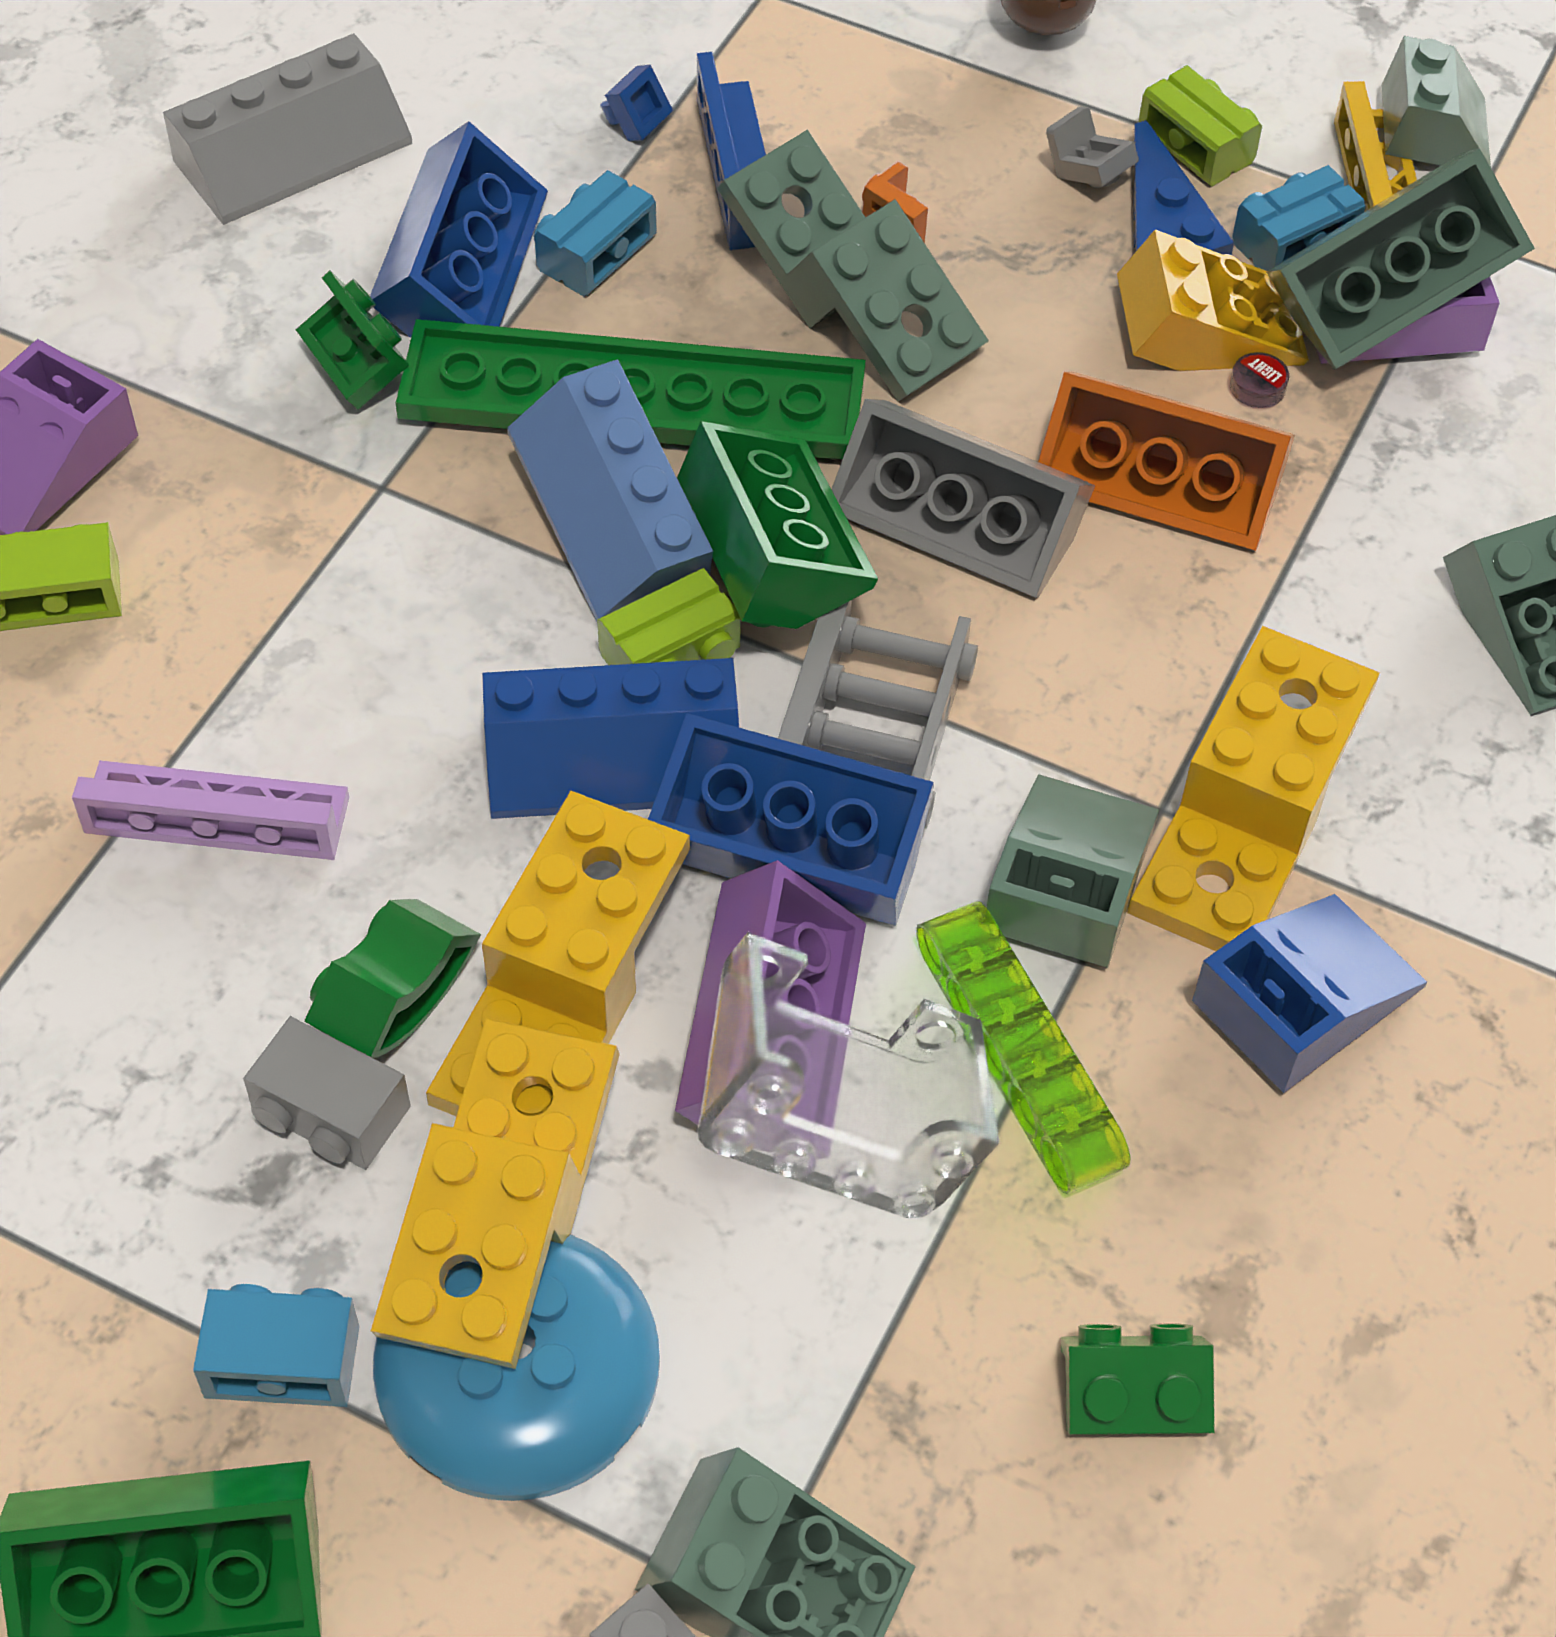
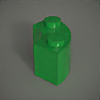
(391, 977)

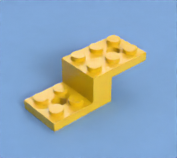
(1253, 790)
(566, 940)
(496, 1193)

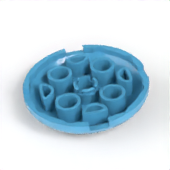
(555, 1414)

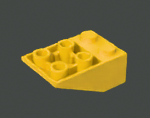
(1203, 308)

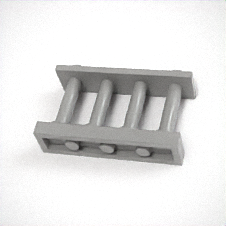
(824, 680)

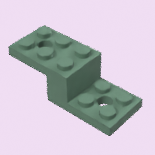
(852, 264)

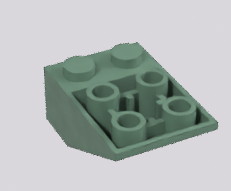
(1510, 602)
(1070, 869)
(770, 1560)

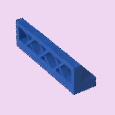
(730, 135)

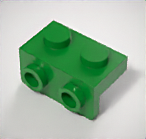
(352, 343)
(1138, 1381)

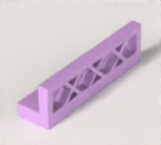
(212, 809)

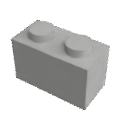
(326, 1094)

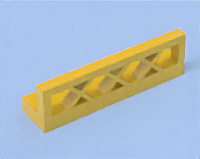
(1361, 150)

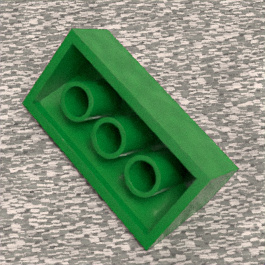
(773, 526)
(165, 1557)

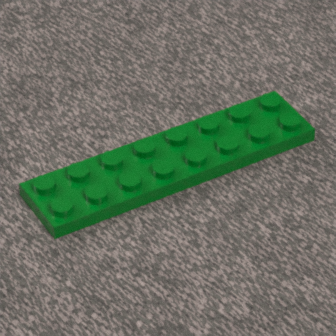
(499, 372)

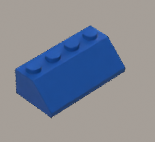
(459, 235)
(594, 730)
(816, 812)

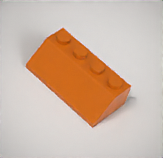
(1167, 458)

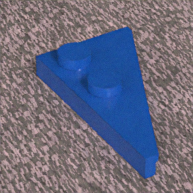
(1168, 200)

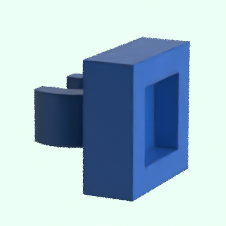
(637, 103)

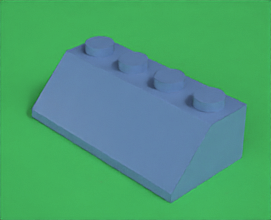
(608, 489)

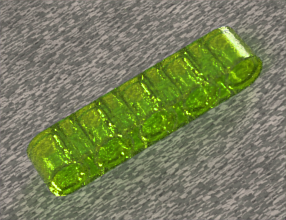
(1024, 1048)

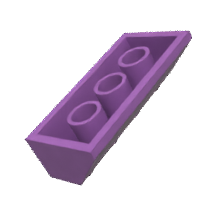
(792, 913)

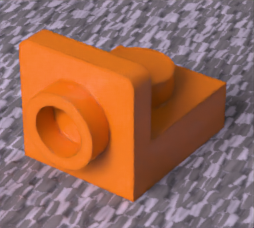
(890, 186)

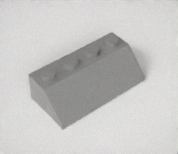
(286, 128)
(959, 496)

